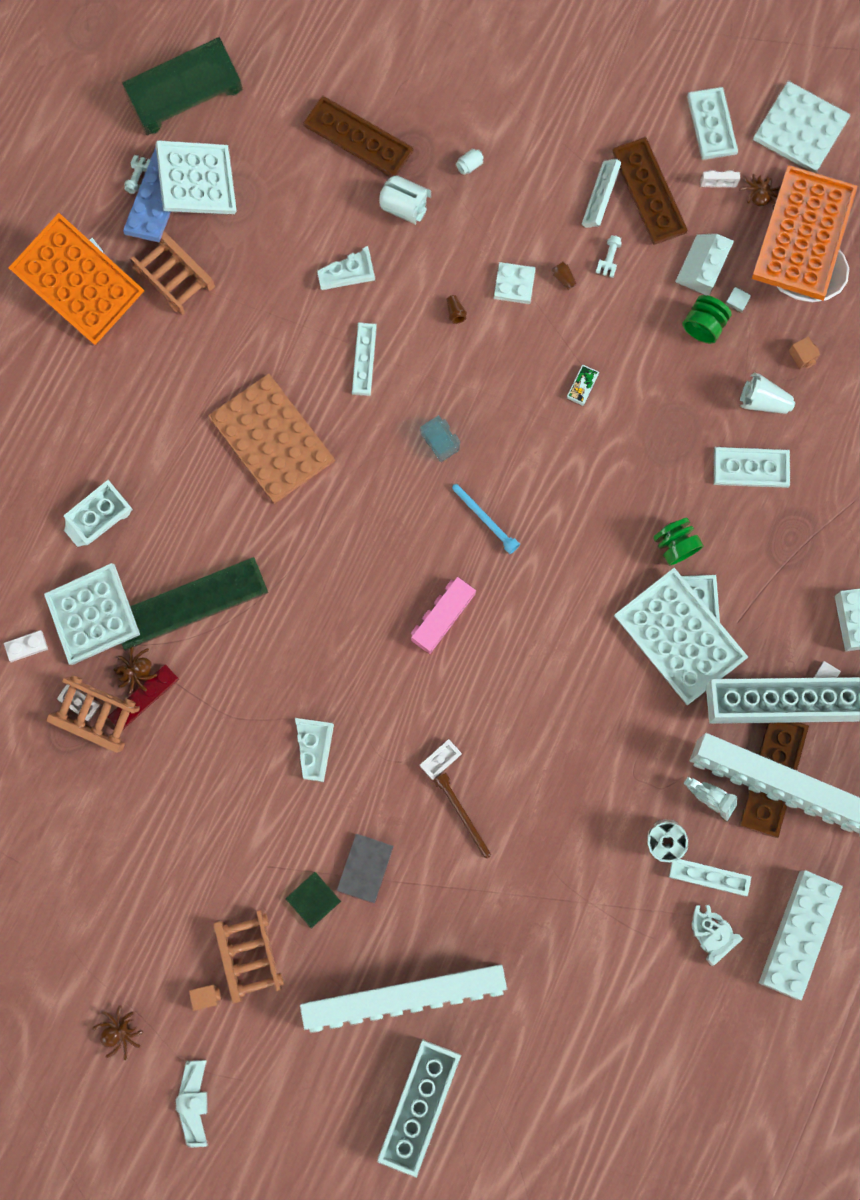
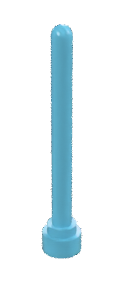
(509, 543)

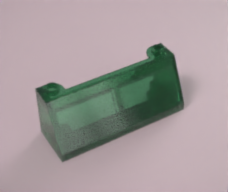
(181, 84)

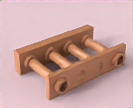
(178, 256)
(78, 725)
(228, 951)

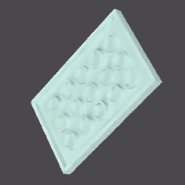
(680, 636)

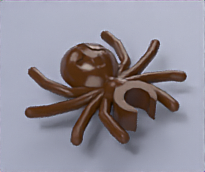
(761, 191)
(135, 669)
(117, 1032)

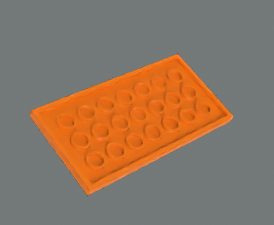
(805, 233)

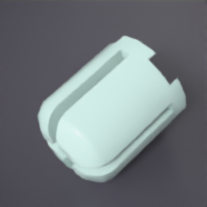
(404, 199)
(667, 853)

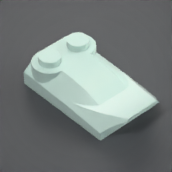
(96, 514)

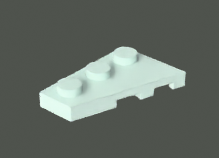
(353, 270)
(314, 744)

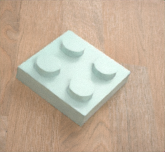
(514, 283)

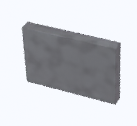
(365, 868)

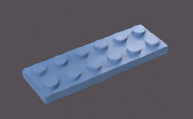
(147, 215)

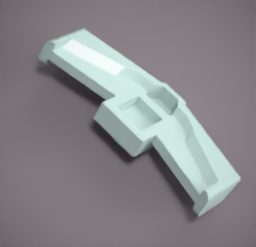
(192, 1103)

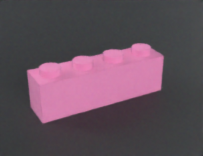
(443, 615)

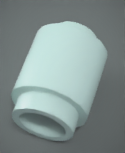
(469, 161)

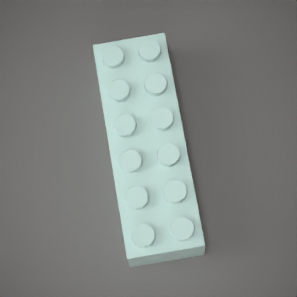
(800, 934)
(419, 1108)

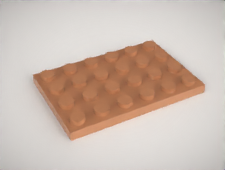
(271, 438)

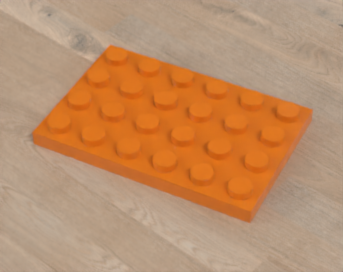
(76, 279)

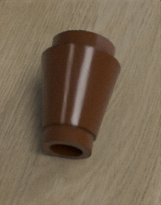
(564, 275)
(455, 309)

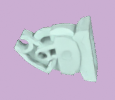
(713, 797)
(714, 937)

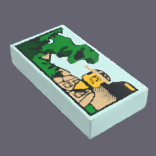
(582, 385)

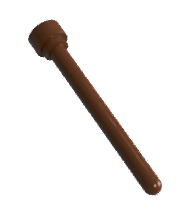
(443, 783)

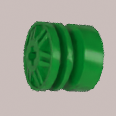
(707, 319)
(677, 540)

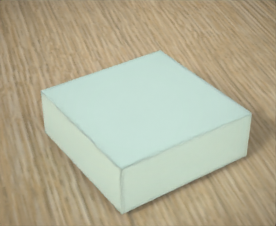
(738, 299)

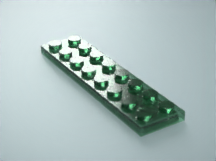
(196, 601)

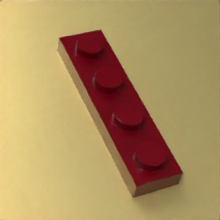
(155, 688)

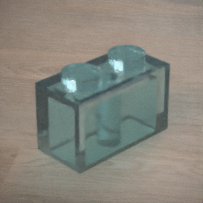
(440, 439)

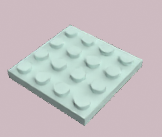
(801, 127)
(195, 177)
(92, 614)

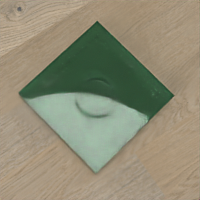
(313, 900)

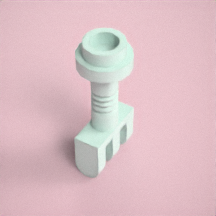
(131, 185)
(614, 242)

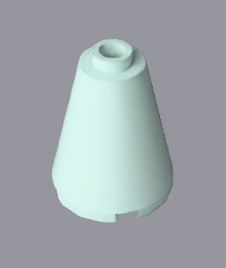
(765, 396)

